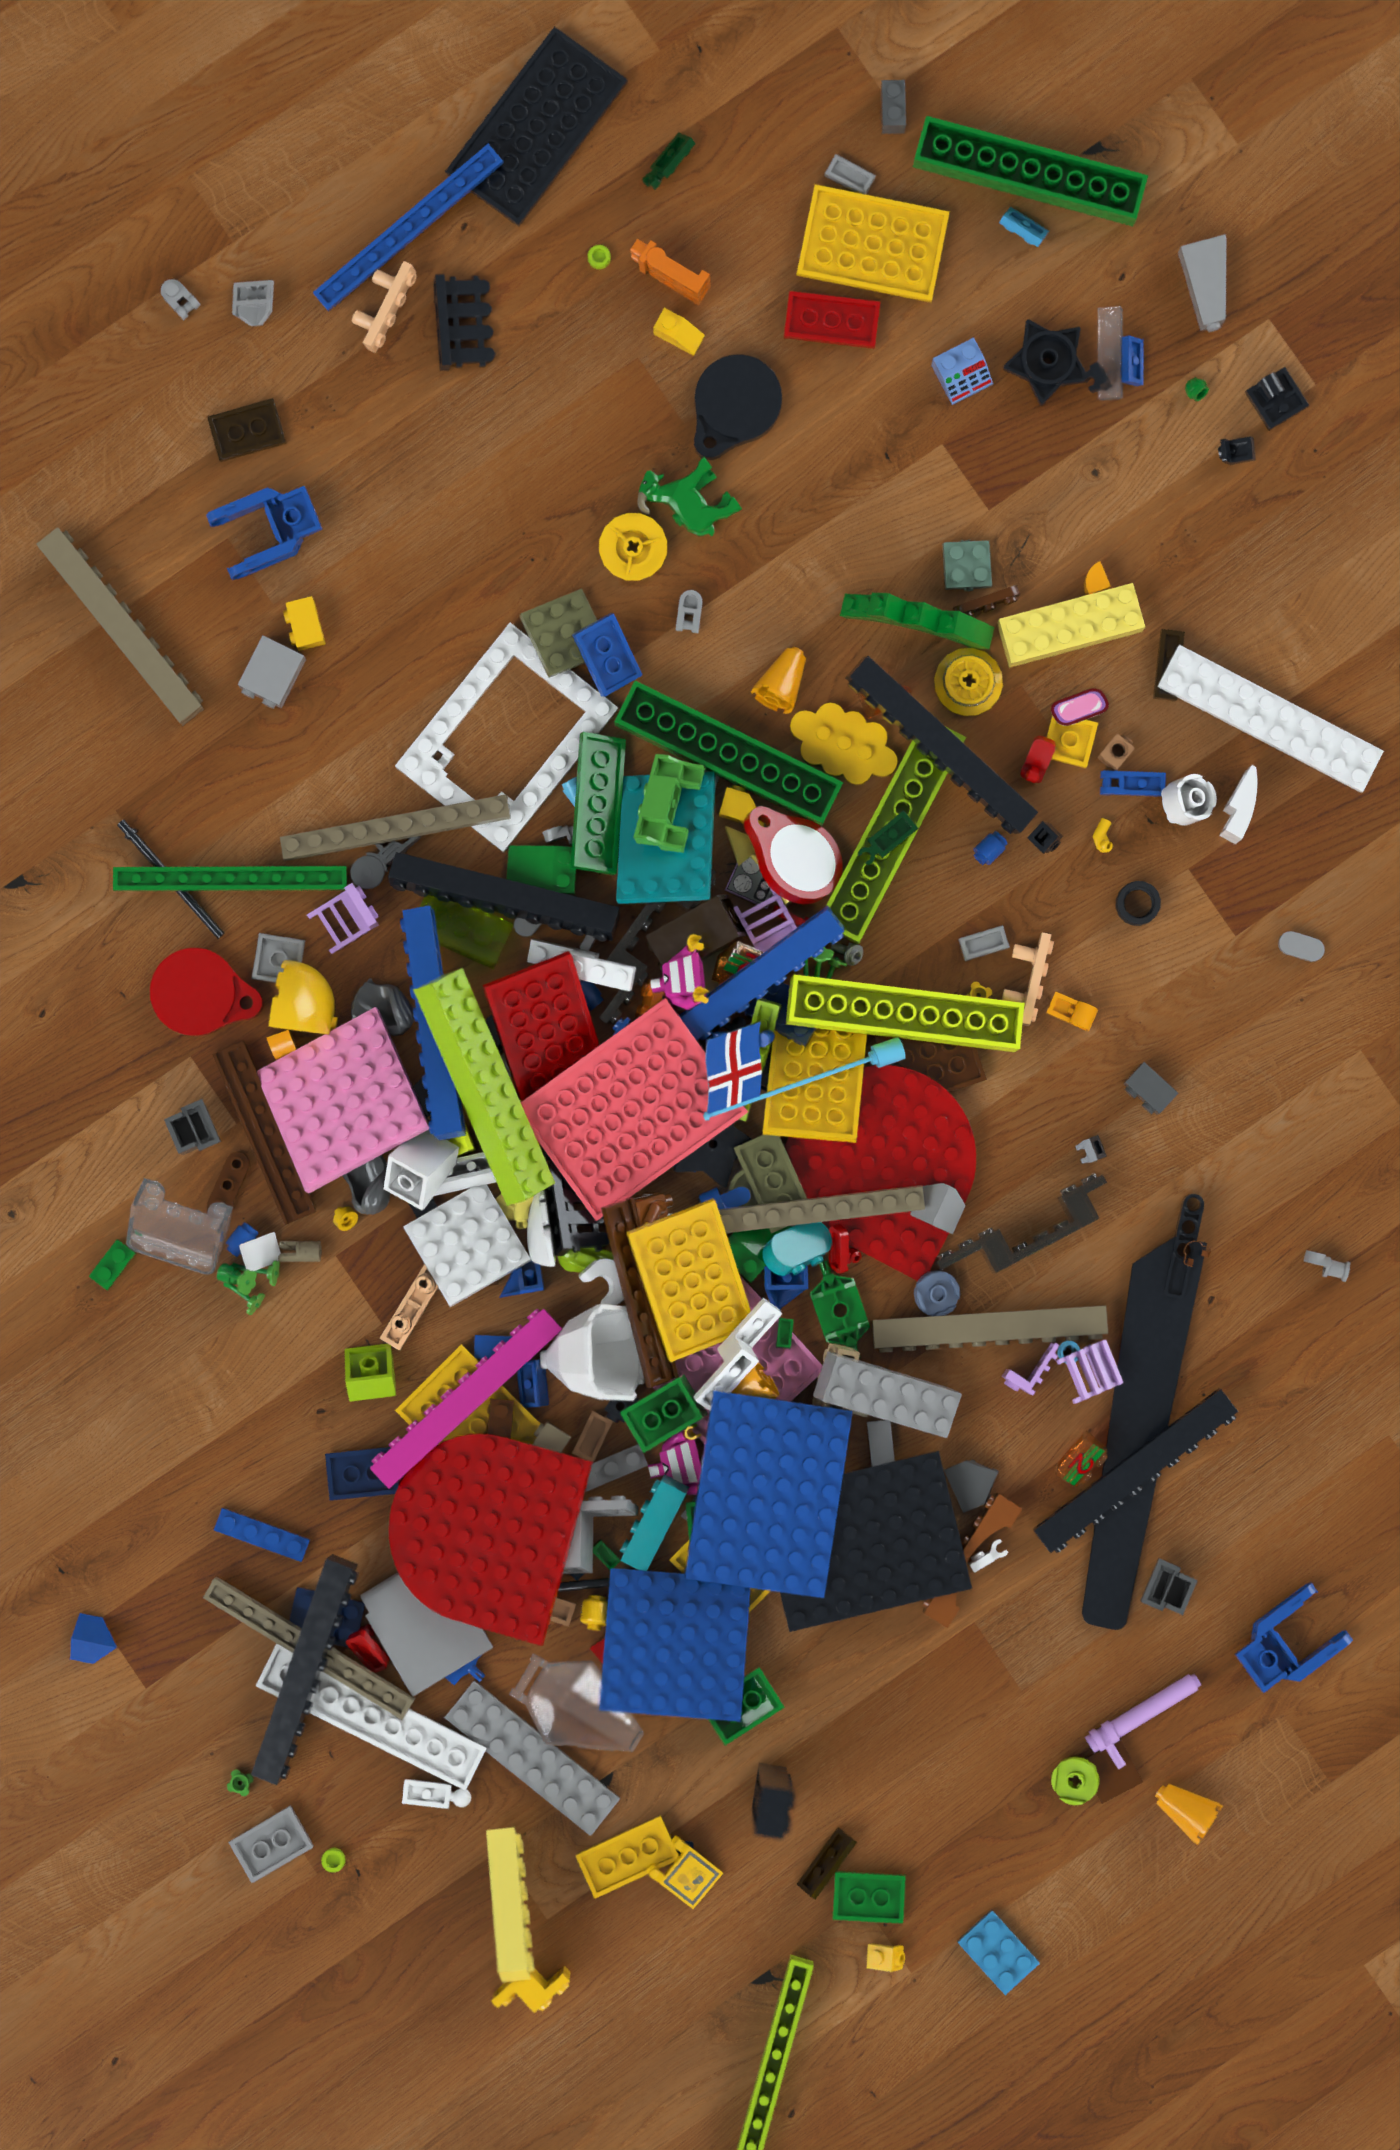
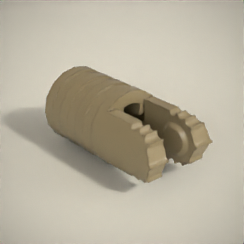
(305, 1251)

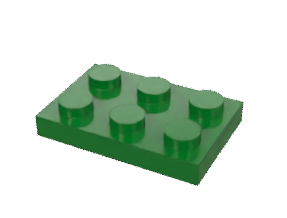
(869, 1897)

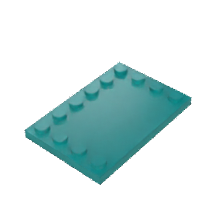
(660, 875)

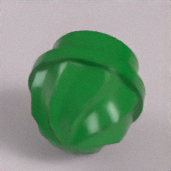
(1196, 389)

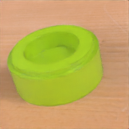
(599, 257)
(333, 1860)

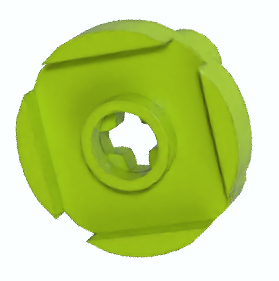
(1064, 1788)

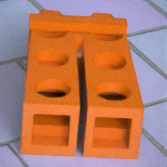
(670, 272)

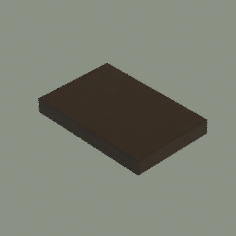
(246, 430)

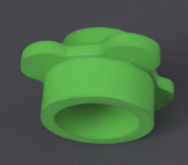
(238, 1776)

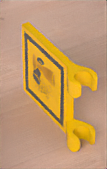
(688, 1876)

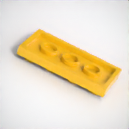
(627, 1856)

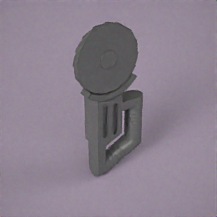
(370, 869)

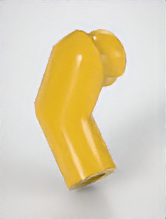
(1100, 837)

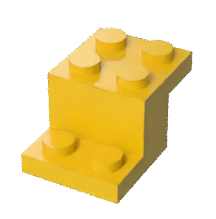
(534, 1991)

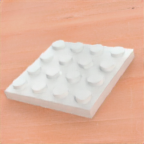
(467, 1244)

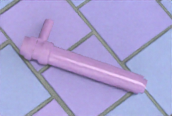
(1111, 1731)

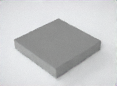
(272, 952)

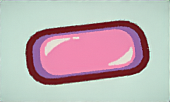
(1079, 707)

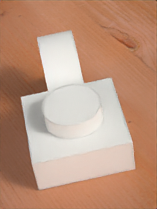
(983, 1559)

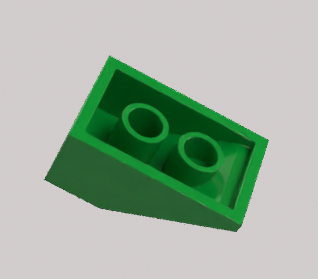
(542, 867)
(748, 1250)
(663, 1413)
(758, 1704)

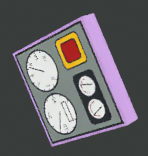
(749, 883)

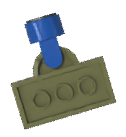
(764, 1178)

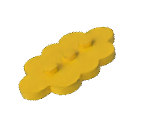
(843, 743)

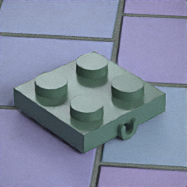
(967, 565)

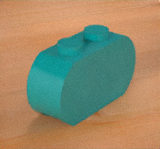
(797, 1248)

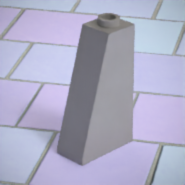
(1206, 279)

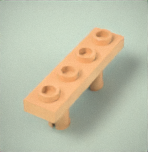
(386, 315)
(1037, 957)
(410, 1309)

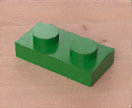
(112, 1264)

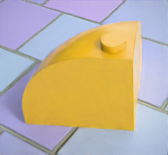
(303, 1000)

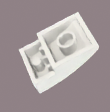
(1241, 806)

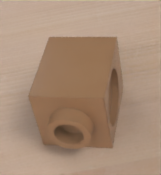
(1111, 760)

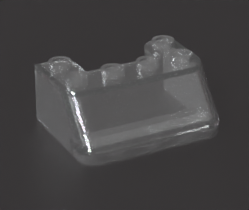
(177, 1232)

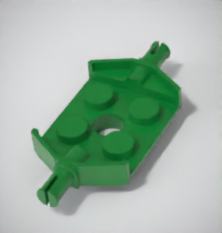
(837, 1290)

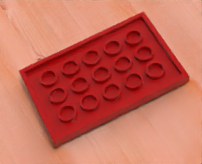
(541, 1021)

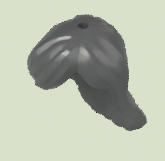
(390, 1001)
(368, 1186)

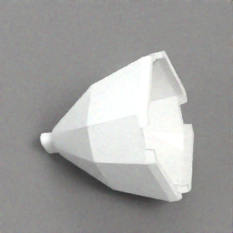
(596, 1354)

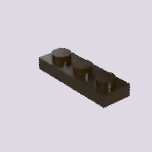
(1167, 645)
(826, 1863)

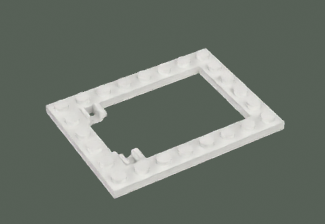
(429, 774)

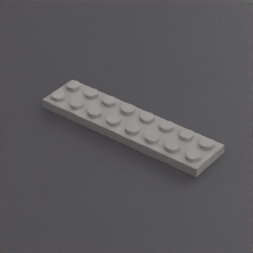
(535, 1763)

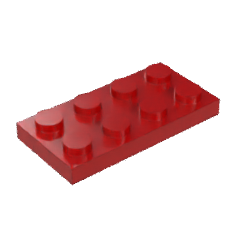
(832, 319)

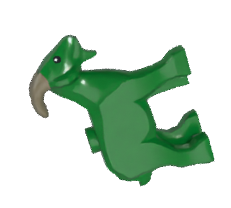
(686, 501)

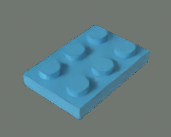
(998, 1952)

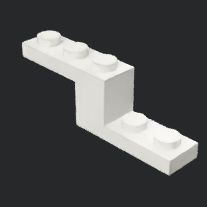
(587, 964)
(738, 1352)

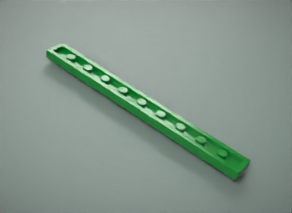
(230, 878)

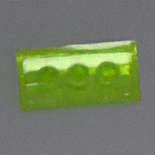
(470, 931)

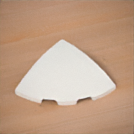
(539, 1232)

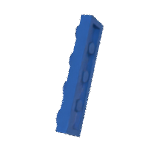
(262, 1534)

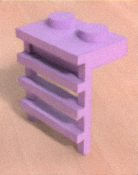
(362, 914)
(772, 936)
(1102, 1366)
(1015, 1381)

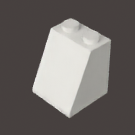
(419, 1168)

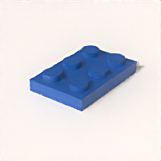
(607, 654)

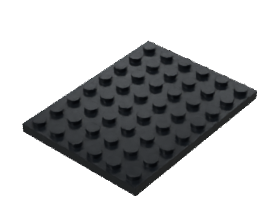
(889, 1544)

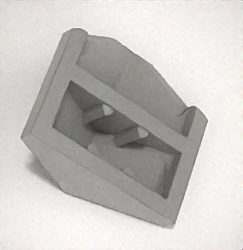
(253, 301)
(942, 1207)

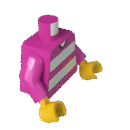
(684, 977)
(680, 1460)

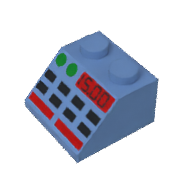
(962, 371)

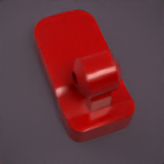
(1038, 759)
(839, 1253)
(367, 1649)

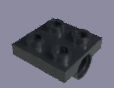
(1276, 398)

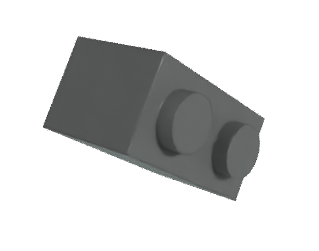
(893, 106)
(1150, 1089)

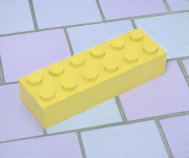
(1071, 625)
(508, 1904)

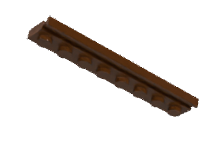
(263, 1132)
(656, 1367)

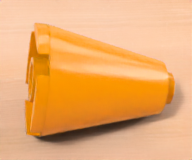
(781, 681)
(757, 1384)
(1188, 1810)

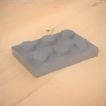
(271, 1844)

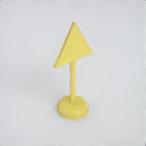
(744, 849)

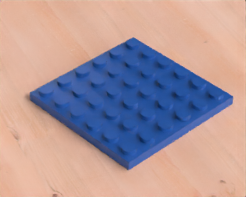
(674, 1646)

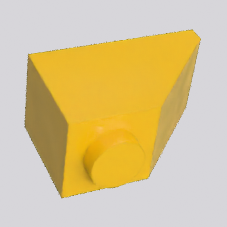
(678, 331)
(737, 804)

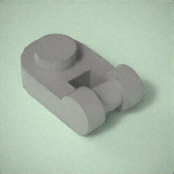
(173, 293)
(689, 603)

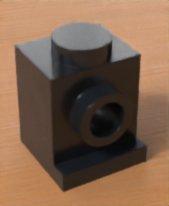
(1045, 837)
(615, 1414)

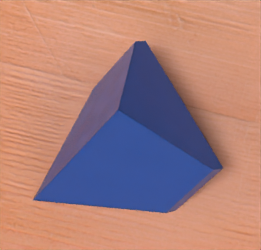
(524, 1280)
(784, 1288)
(90, 1639)

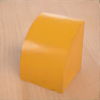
(1096, 580)
(282, 1044)

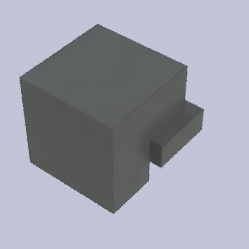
(192, 1128)
(1168, 1588)

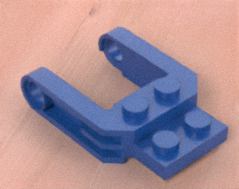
(289, 515)
(1268, 1656)

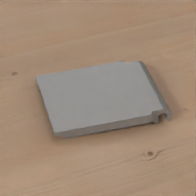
(418, 1639)

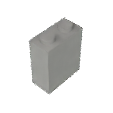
(271, 673)

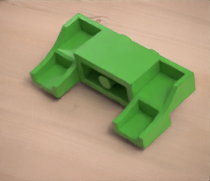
(661, 802)

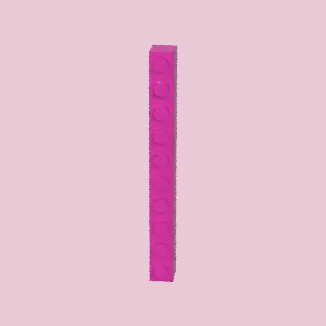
(466, 1398)

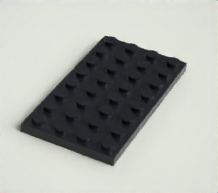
(541, 123)

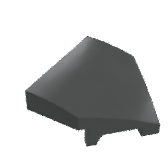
(971, 1483)

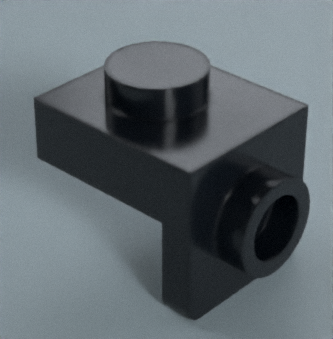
(1237, 450)

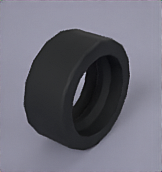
(1120, 902)

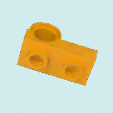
(1072, 1011)

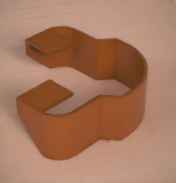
(1204, 1253)

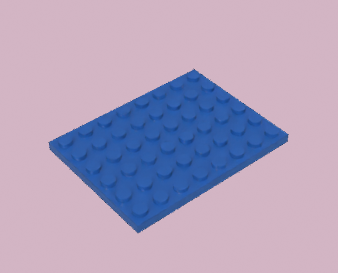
(768, 1494)

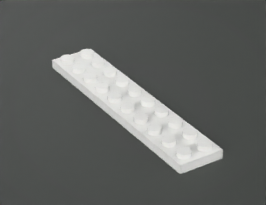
(1270, 718)
(411, 1739)

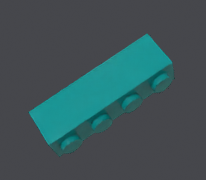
(654, 1523)

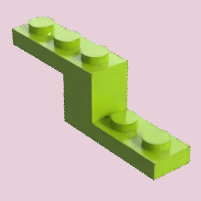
(767, 1014)

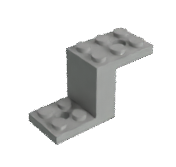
(581, 1548)

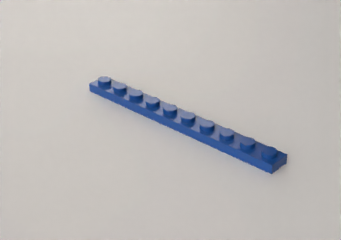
(408, 227)

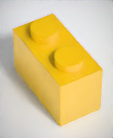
(304, 623)

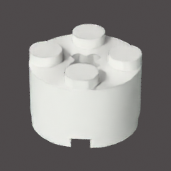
(1188, 800)

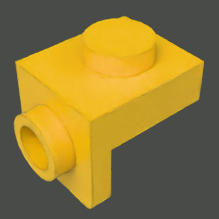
(885, 1957)

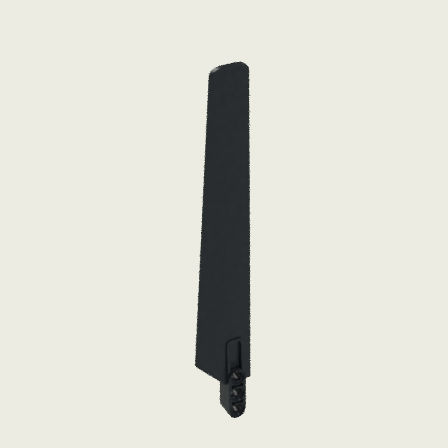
(1149, 1363)

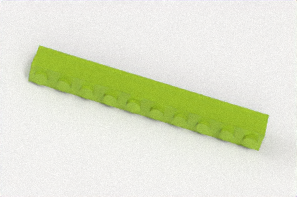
(775, 2054)

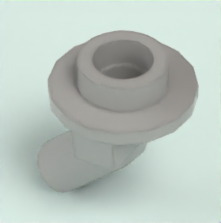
(852, 953)

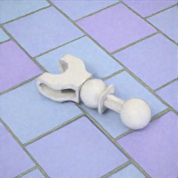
(607, 1269)

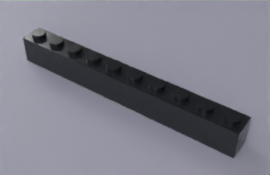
(941, 745)
(504, 897)
(1135, 1470)
(304, 1669)

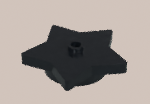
(1059, 348)
(719, 1159)

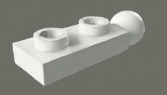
(433, 1794)

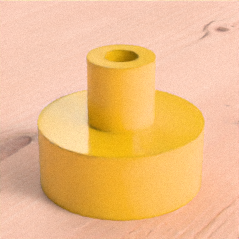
(345, 1218)

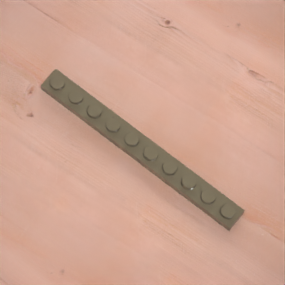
(395, 827)
(822, 1209)
(287, 1634)

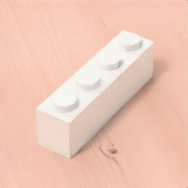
(467, 1173)

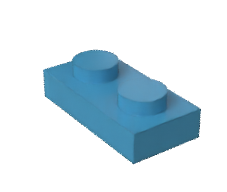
(1024, 227)

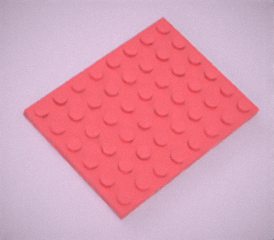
(627, 1109)

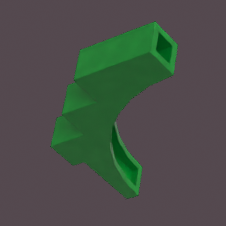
(918, 616)

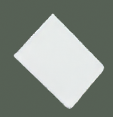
(260, 1252)

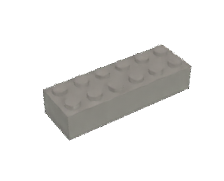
(887, 1394)

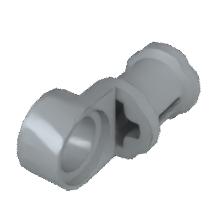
(558, 833)
(1330, 1267)

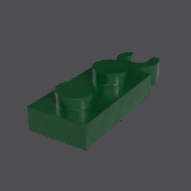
(668, 160)
(889, 837)

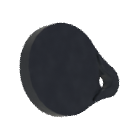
(735, 404)

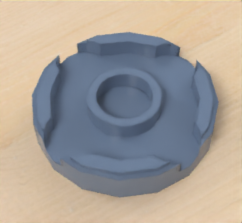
(936, 1293)

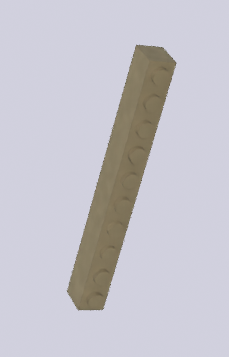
(119, 625)
(989, 1327)

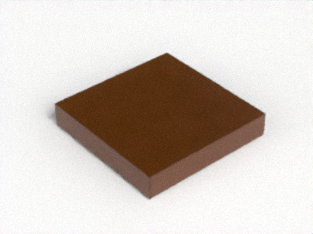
(1111, 1780)

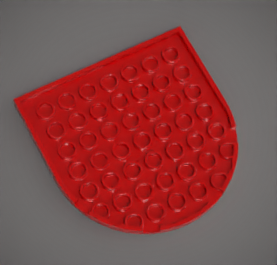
(905, 1138)
(488, 1531)

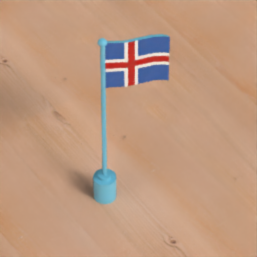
(736, 1069)

